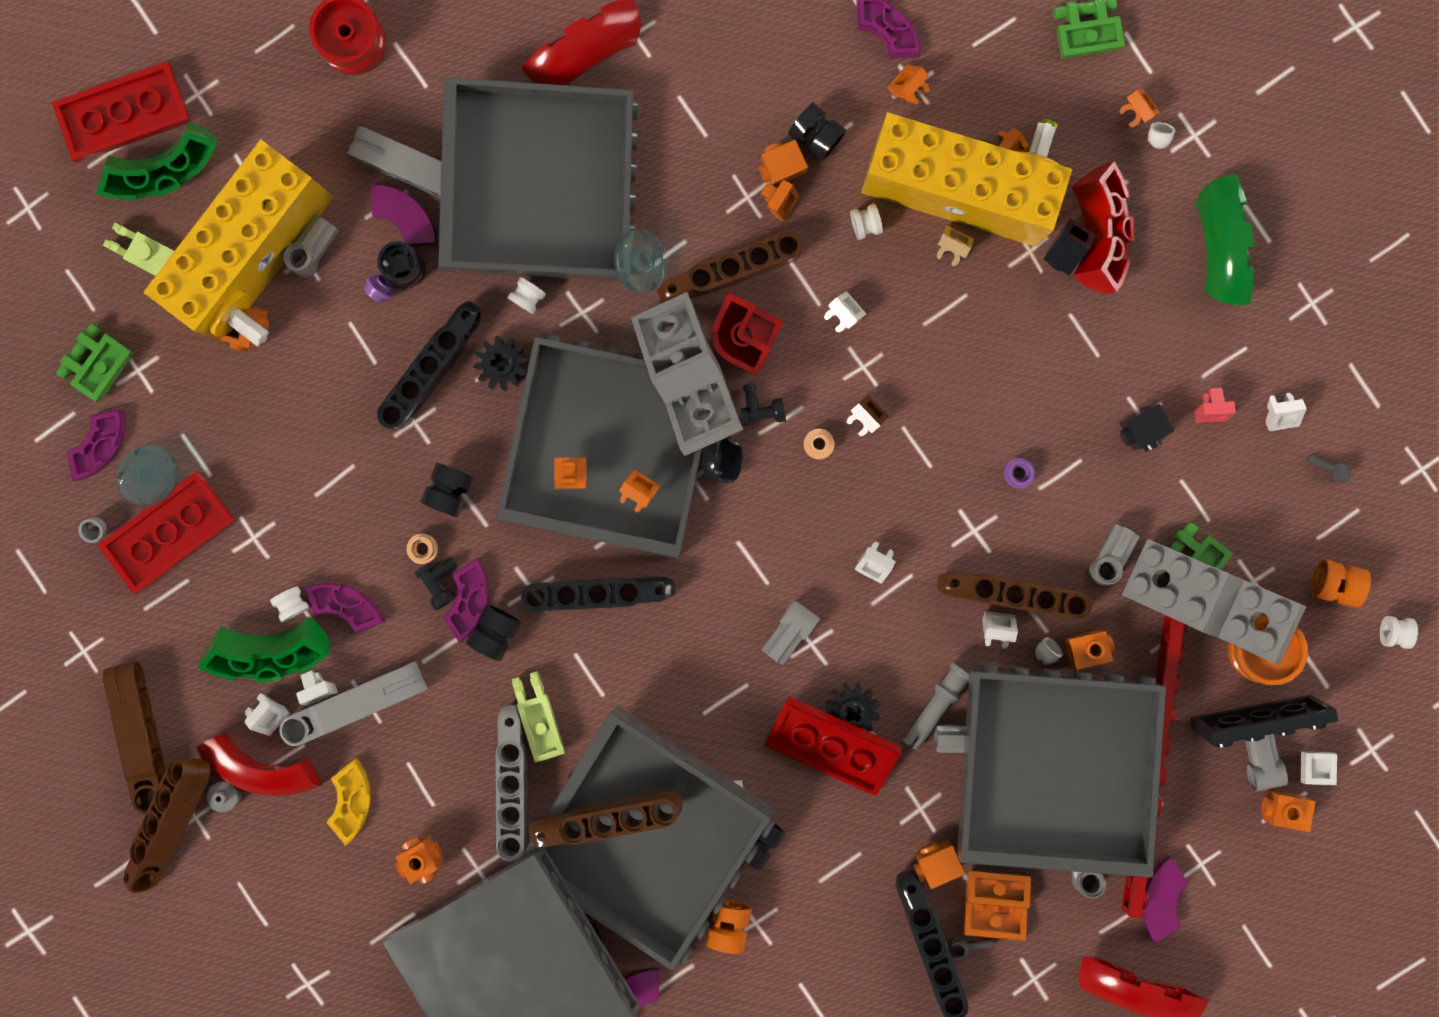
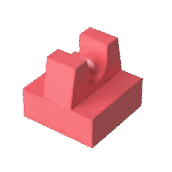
(1214, 407)

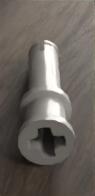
(946, 694)

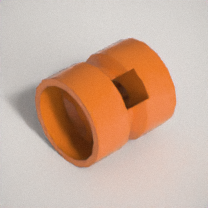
(1344, 584)
(726, 936)

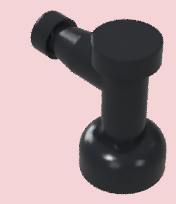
(754, 413)
(430, 576)

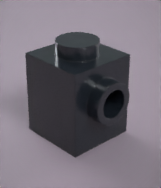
(1069, 247)
(1146, 428)

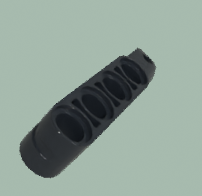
(416, 374)
(645, 586)
(912, 899)

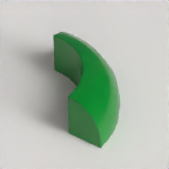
(159, 173)
(1226, 241)
(266, 656)

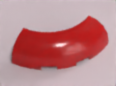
(585, 44)
(1106, 215)
(255, 777)
(1141, 997)

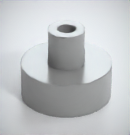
(223, 796)

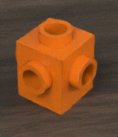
(427, 852)

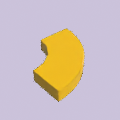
(352, 801)

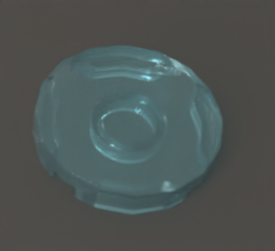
(640, 261)
(147, 475)

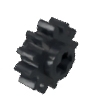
(492, 355)
(854, 699)

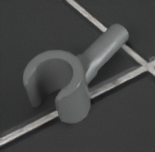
(1340, 472)
(969, 946)

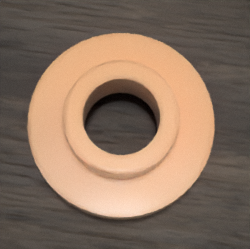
(812, 451)
(412, 548)

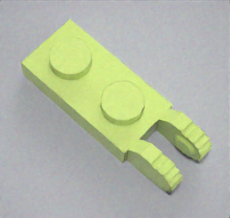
(142, 251)
(538, 720)

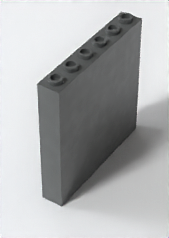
(535, 178)
(612, 414)
(1061, 771)
(662, 880)
(511, 951)

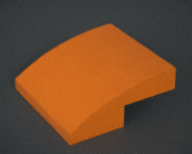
(996, 905)

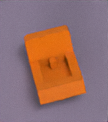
(238, 341)

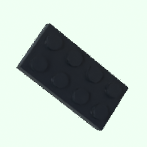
(1264, 719)

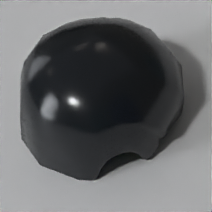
(722, 460)

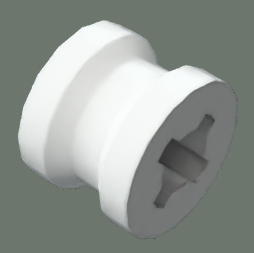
(866, 221)
(526, 295)
(289, 604)
(1398, 632)

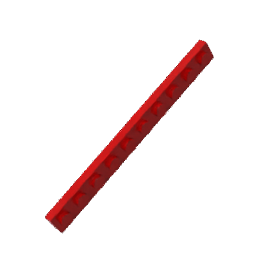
(1169, 657)

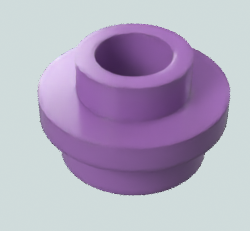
(379, 288)
(1026, 466)

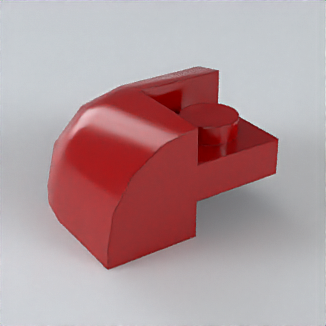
(744, 334)

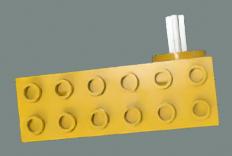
(969, 179)
(238, 246)

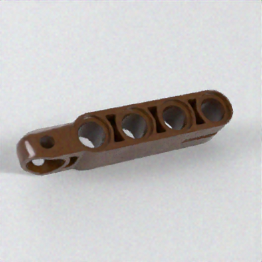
(742, 257)
(966, 585)
(134, 732)
(165, 822)
(558, 831)

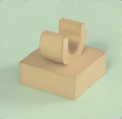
(956, 242)

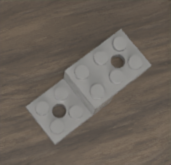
(686, 374)
(1214, 601)

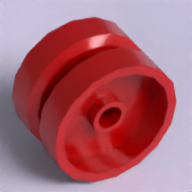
(347, 35)

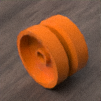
(1265, 672)

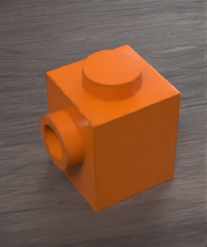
(782, 163)
(1089, 649)
(1288, 810)
(938, 863)

